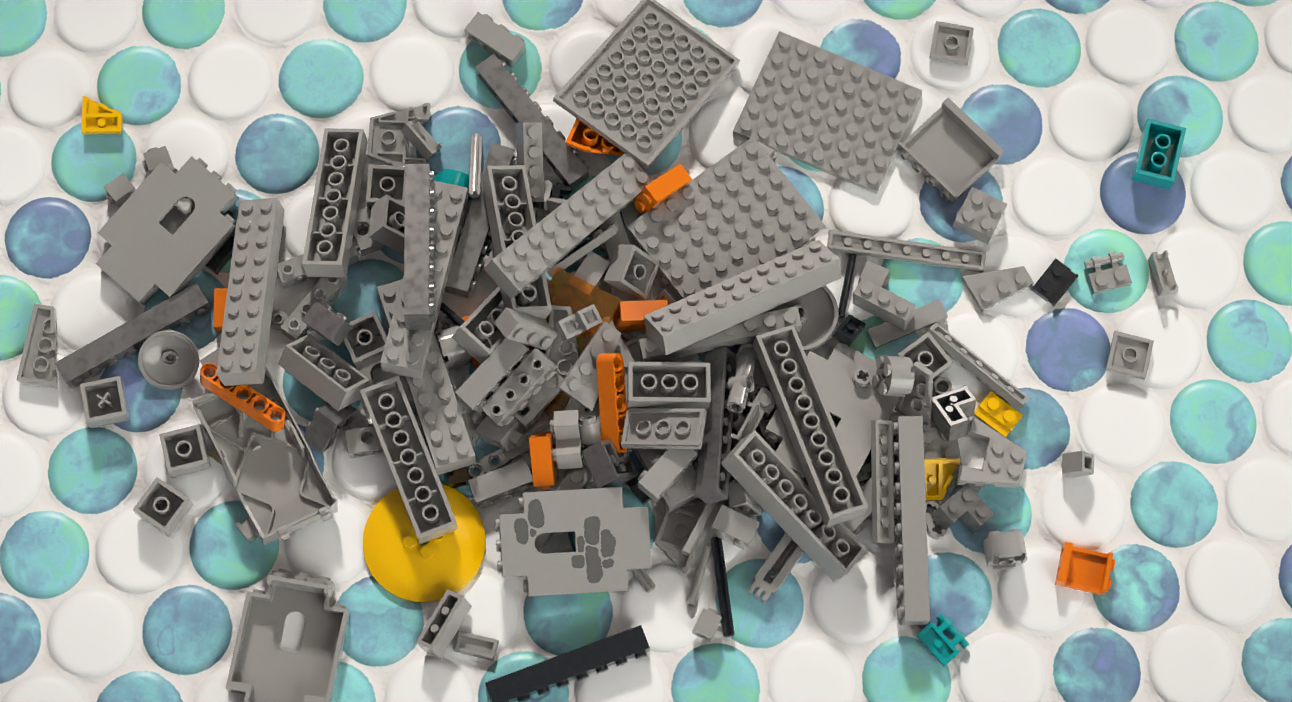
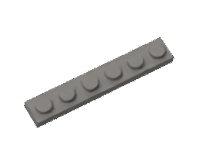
(978, 367)
(882, 481)

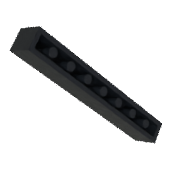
(569, 666)

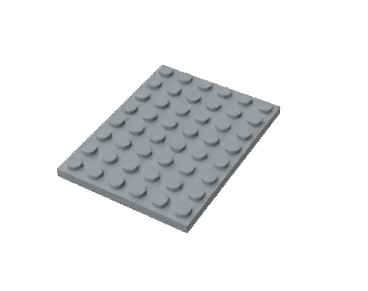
(646, 81)
(827, 112)
(726, 221)

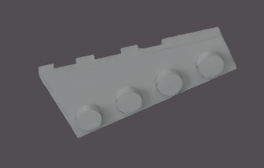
(40, 349)
(562, 352)

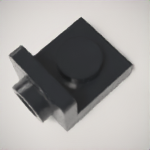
(560, 188)

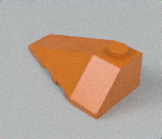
(588, 140)

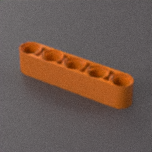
(612, 397)
(245, 405)

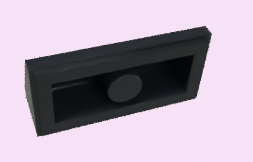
(220, 259)

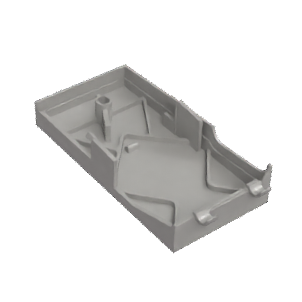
(267, 468)

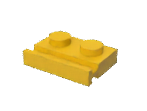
(997, 414)

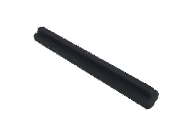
(722, 587)

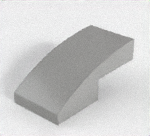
(579, 322)

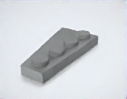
(581, 380)

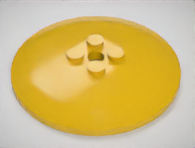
(419, 570)

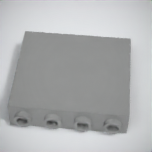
(950, 151)

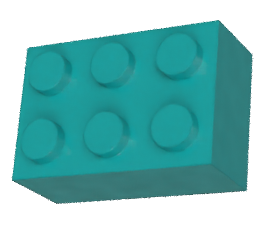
(1158, 154)

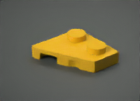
(99, 118)
(938, 476)

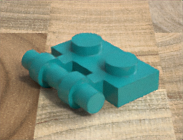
(938, 643)

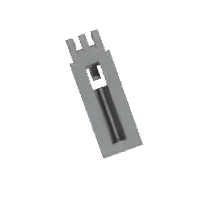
(780, 561)

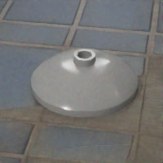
(161, 370)

